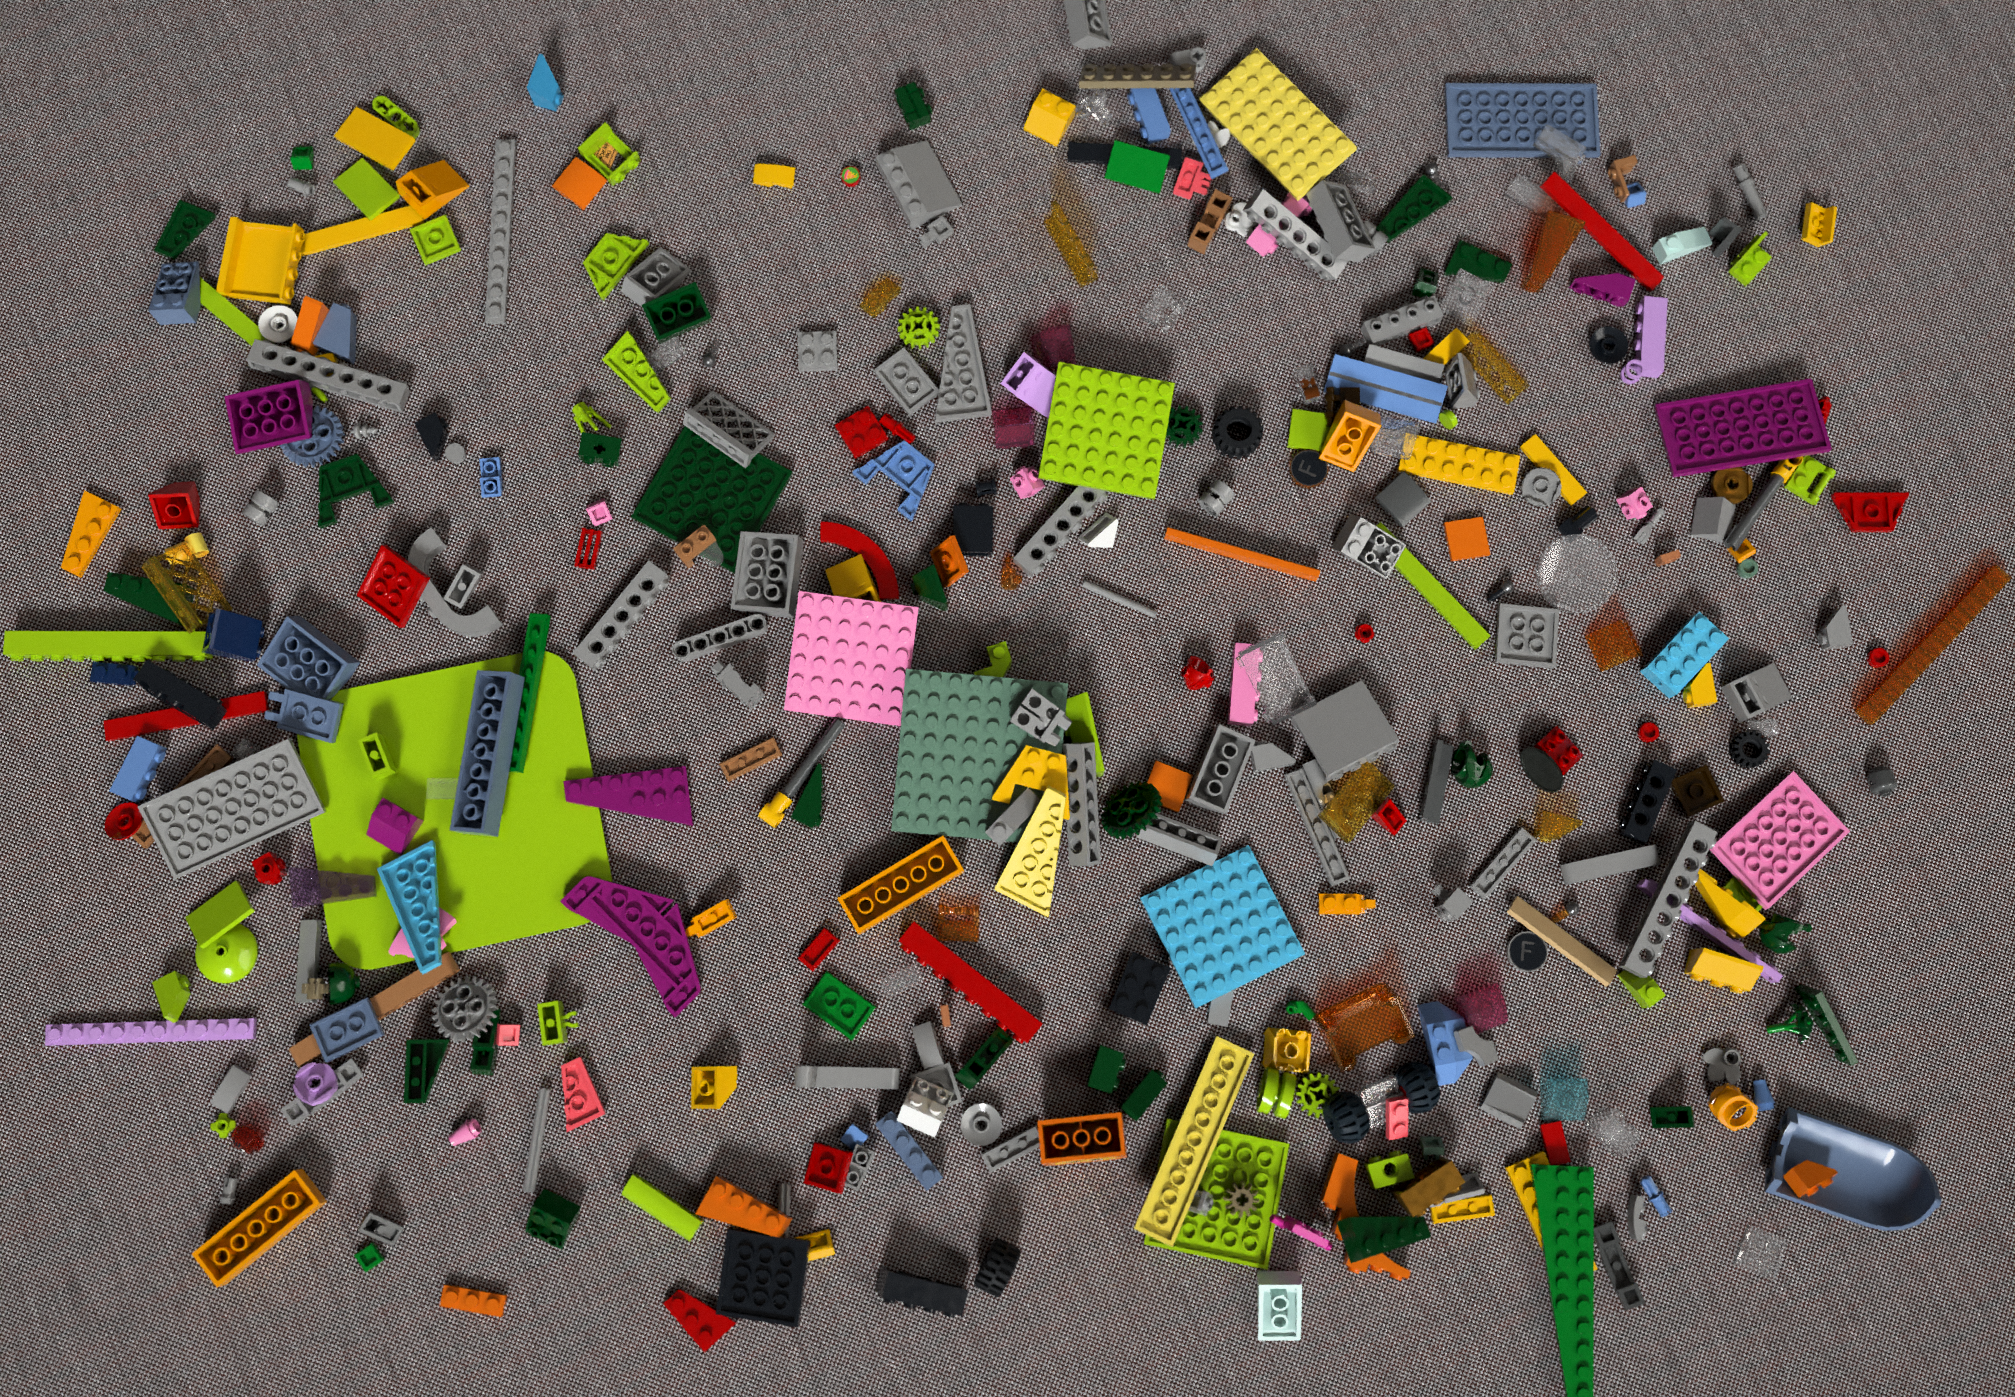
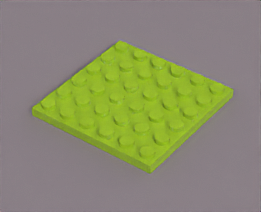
(1106, 430)
(1219, 1233)

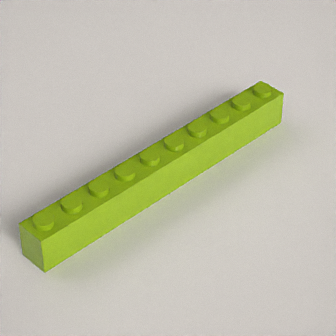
(105, 645)

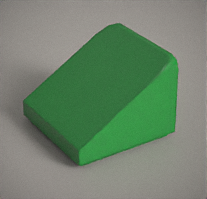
(302, 158)

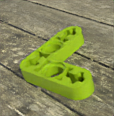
(393, 109)

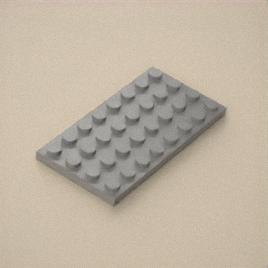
(232, 808)

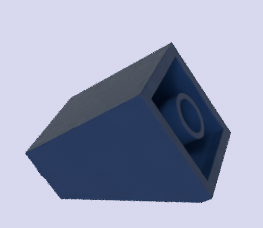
(233, 635)

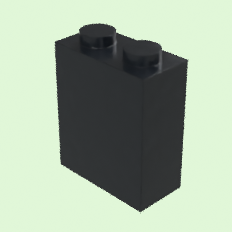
(974, 529)

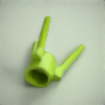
(584, 414)

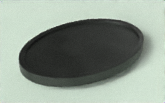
(1541, 769)

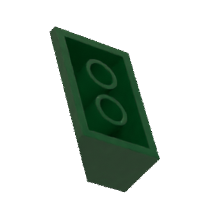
(677, 312)

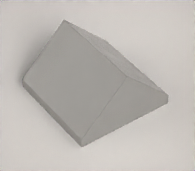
(1712, 518)

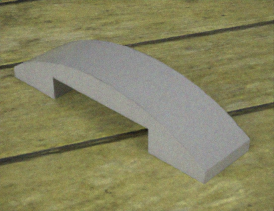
(346, 1076)

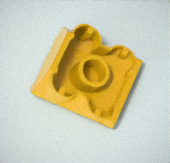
(1287, 1050)

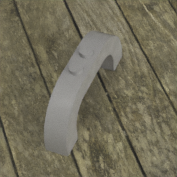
(475, 625)

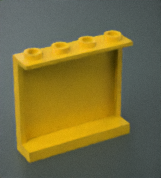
(260, 261)

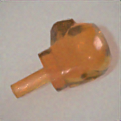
(1009, 578)

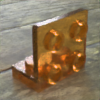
(1613, 645)

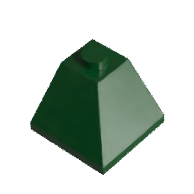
(929, 588)

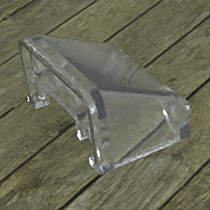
(1275, 678)

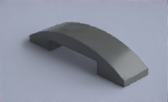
(1617, 1267)

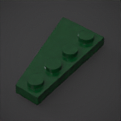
(1414, 207)
(1827, 1022)

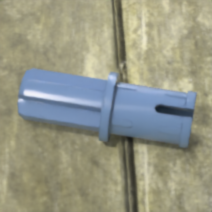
(1655, 1196)

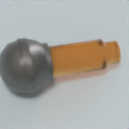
(1571, 908)

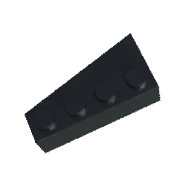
(180, 695)
(920, 1292)

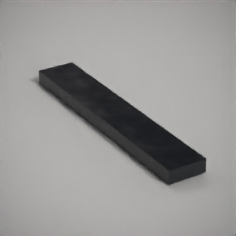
(1100, 153)

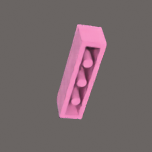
(1242, 694)

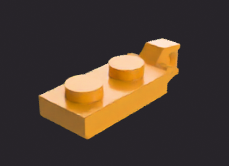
(1343, 904)
(711, 919)

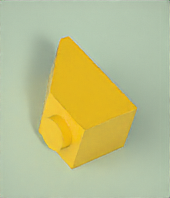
(1700, 689)

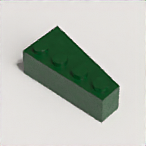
(142, 593)
(1376, 1235)

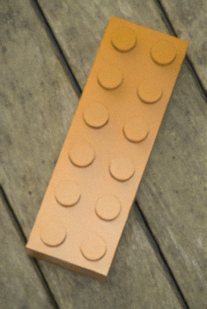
(901, 885)
(259, 1227)

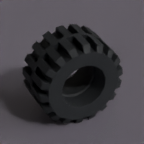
(1237, 417)
(997, 1267)

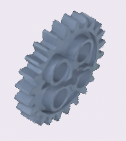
(324, 446)

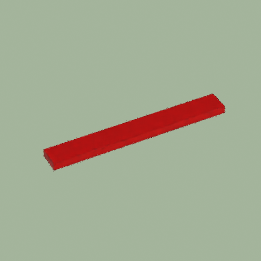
(1602, 232)
(173, 719)

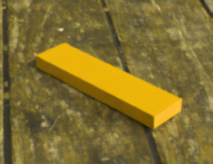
(1543, 457)

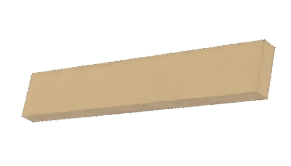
(1562, 941)

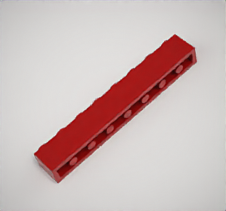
(970, 982)

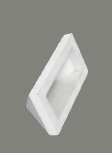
(1101, 532)

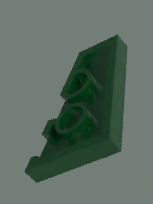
(182, 229)
(1478, 263)

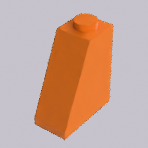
(308, 324)

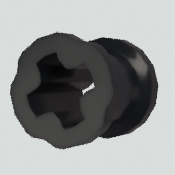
(986, 487)

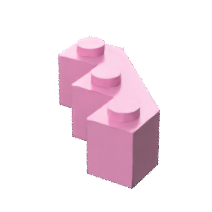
(1266, 243)

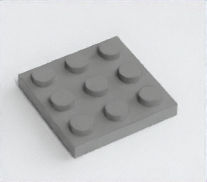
(1526, 636)

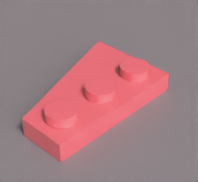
(580, 1095)

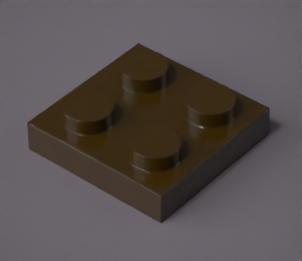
(1696, 791)

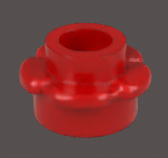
(1364, 628)

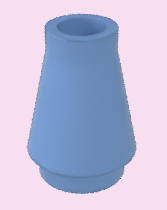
(1762, 1096)

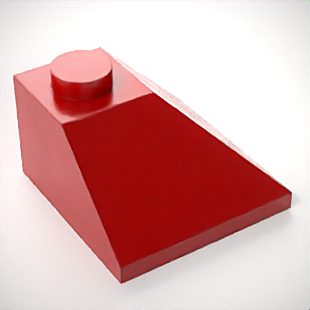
(176, 505)

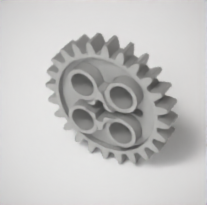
(465, 1009)

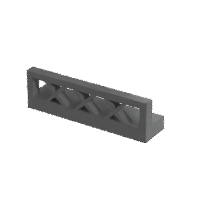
(1435, 782)

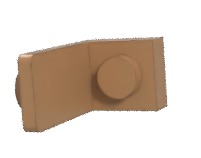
(1616, 172)
(694, 545)

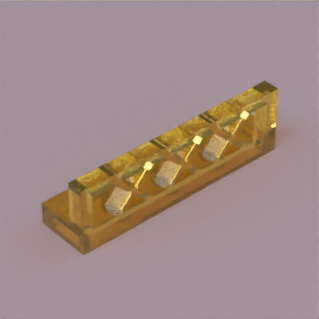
(1499, 363)

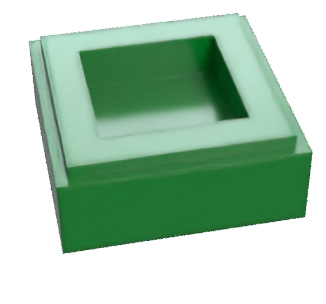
(369, 1257)

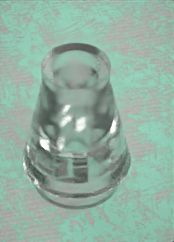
(1766, 727)

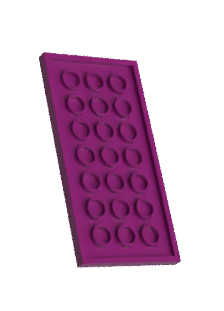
(1742, 428)

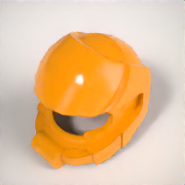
(1726, 1101)

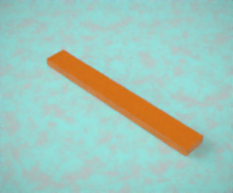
(1242, 554)

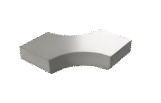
(1480, 1049)

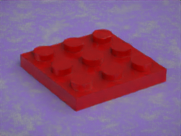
(393, 586)

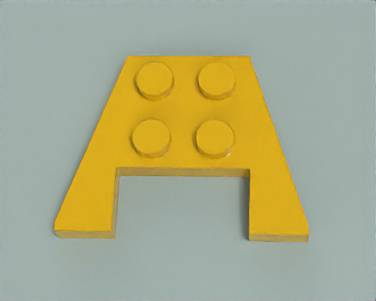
(1036, 770)

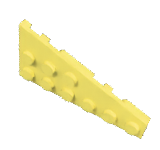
(1033, 864)

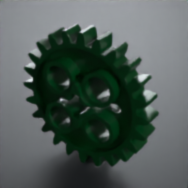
(1131, 810)

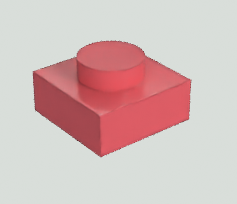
(508, 1034)

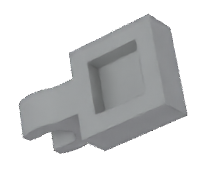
(938, 231)

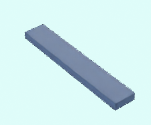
(1199, 131)

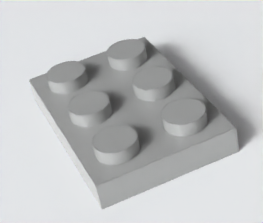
(906, 381)

